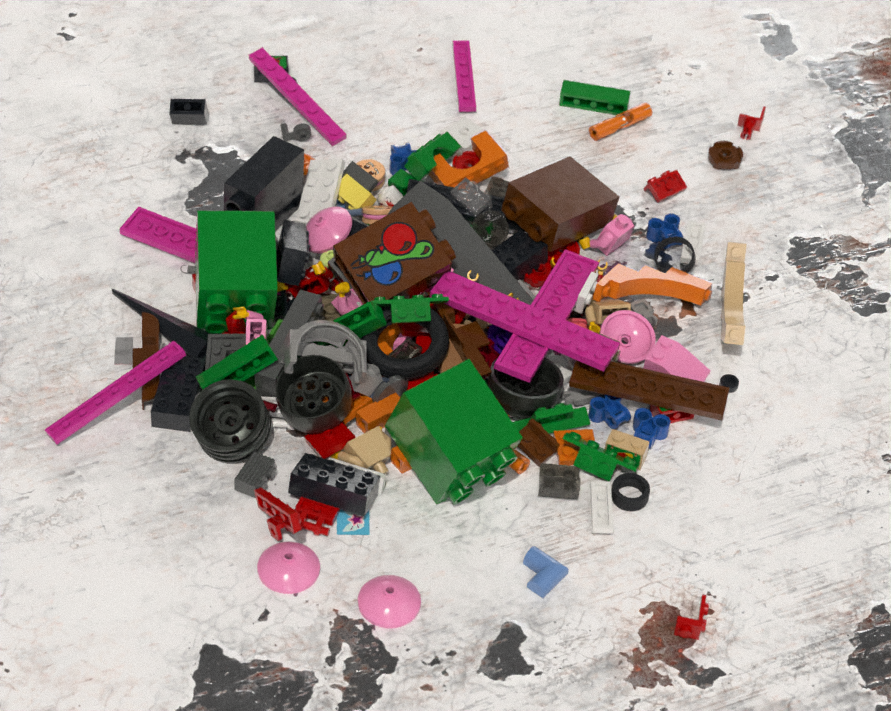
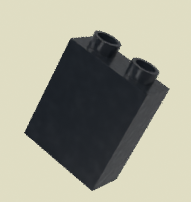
(268, 181)

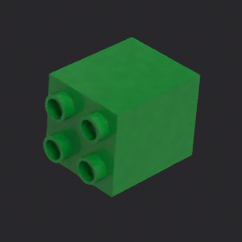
(234, 266)
(454, 433)

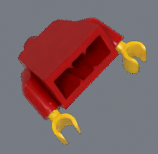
(315, 281)

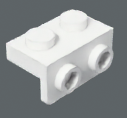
(585, 295)

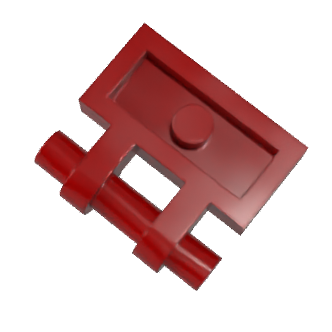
(318, 512)

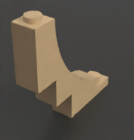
(732, 293)

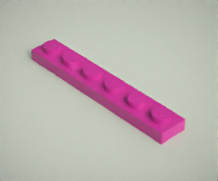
(464, 76)

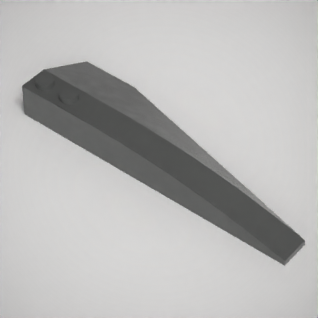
(468, 246)

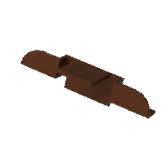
(465, 339)
(150, 346)

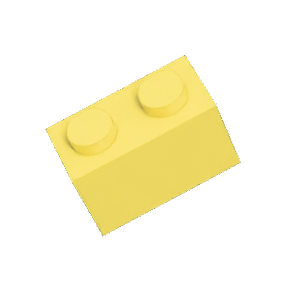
(354, 194)

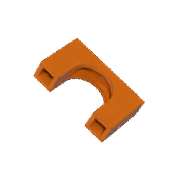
(491, 162)
(377, 415)

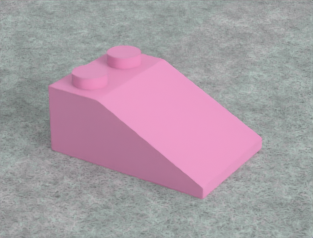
(674, 359)

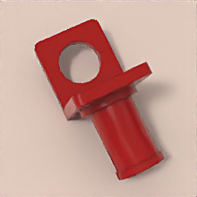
(750, 123)

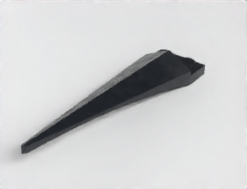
(187, 336)

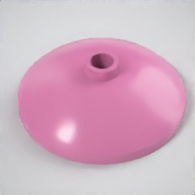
(328, 228)
(634, 331)
(288, 567)
(387, 608)

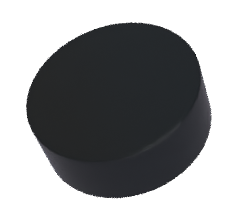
(729, 381)

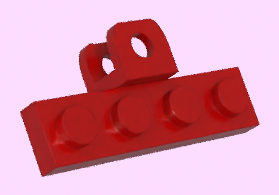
(281, 514)

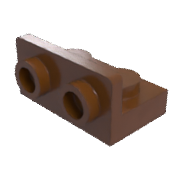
(537, 443)

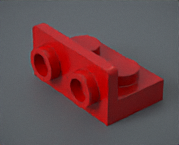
(666, 185)

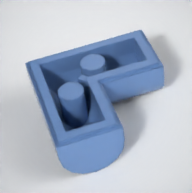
(548, 571)

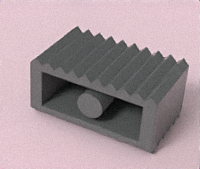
(255, 474)

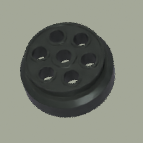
(524, 398)

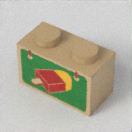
(628, 446)

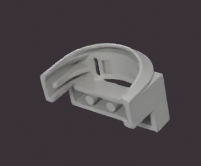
(350, 357)

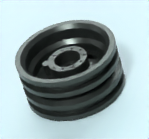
(211, 402)

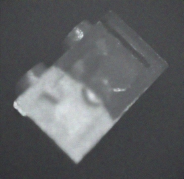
(471, 196)

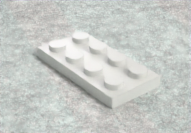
(320, 186)

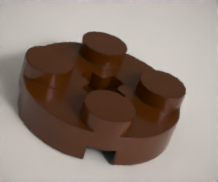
(730, 161)

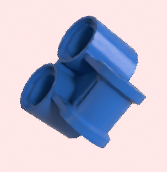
(399, 157)
(660, 230)
(608, 410)
(650, 427)

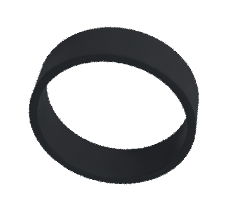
(675, 239)

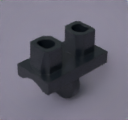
(284, 304)

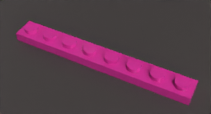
(297, 96)
(115, 392)

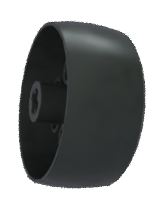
(308, 374)

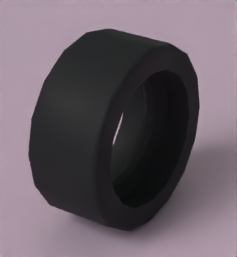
(630, 480)

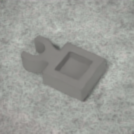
(643, 308)

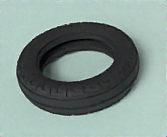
(414, 367)

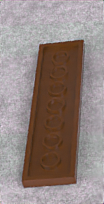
(652, 388)

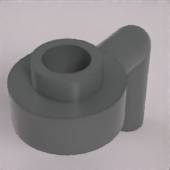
(300, 132)

